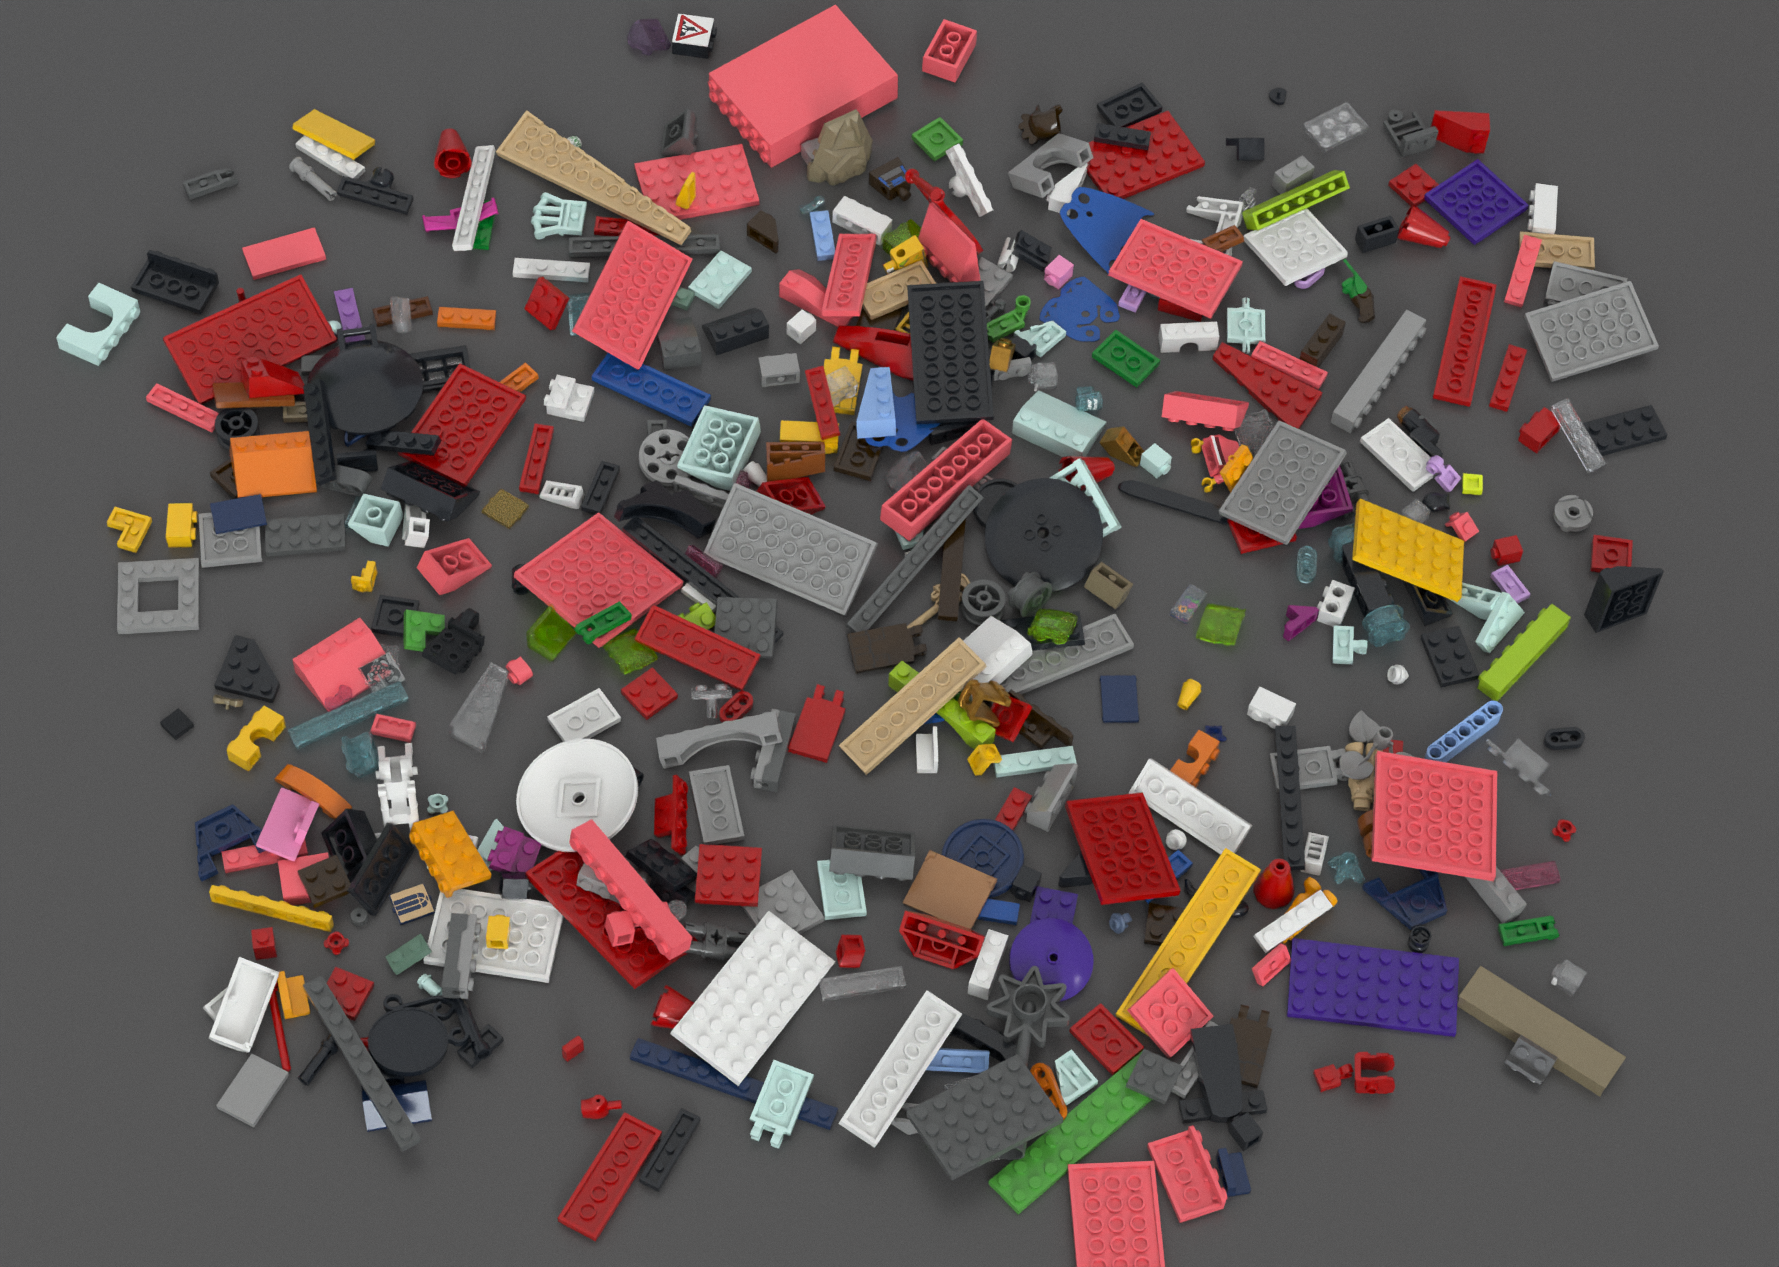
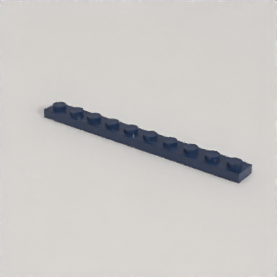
(706, 1075)

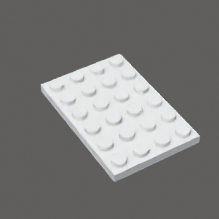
(531, 940)

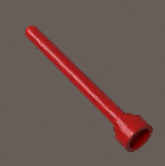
(279, 1032)

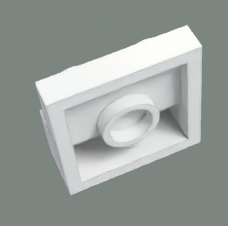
(568, 398)

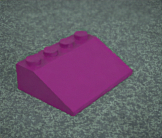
(1331, 503)

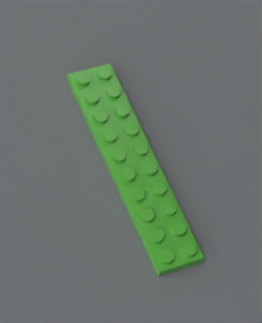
(1070, 1141)

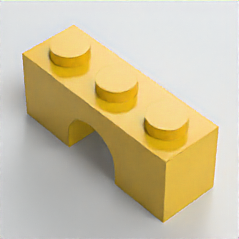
(264, 724)

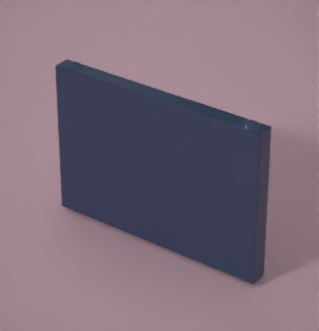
(238, 514)
(1119, 699)

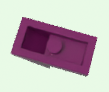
(1300, 619)

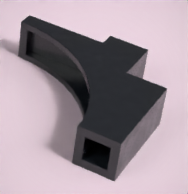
(676, 508)

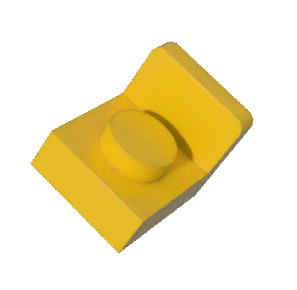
(367, 579)
(983, 757)

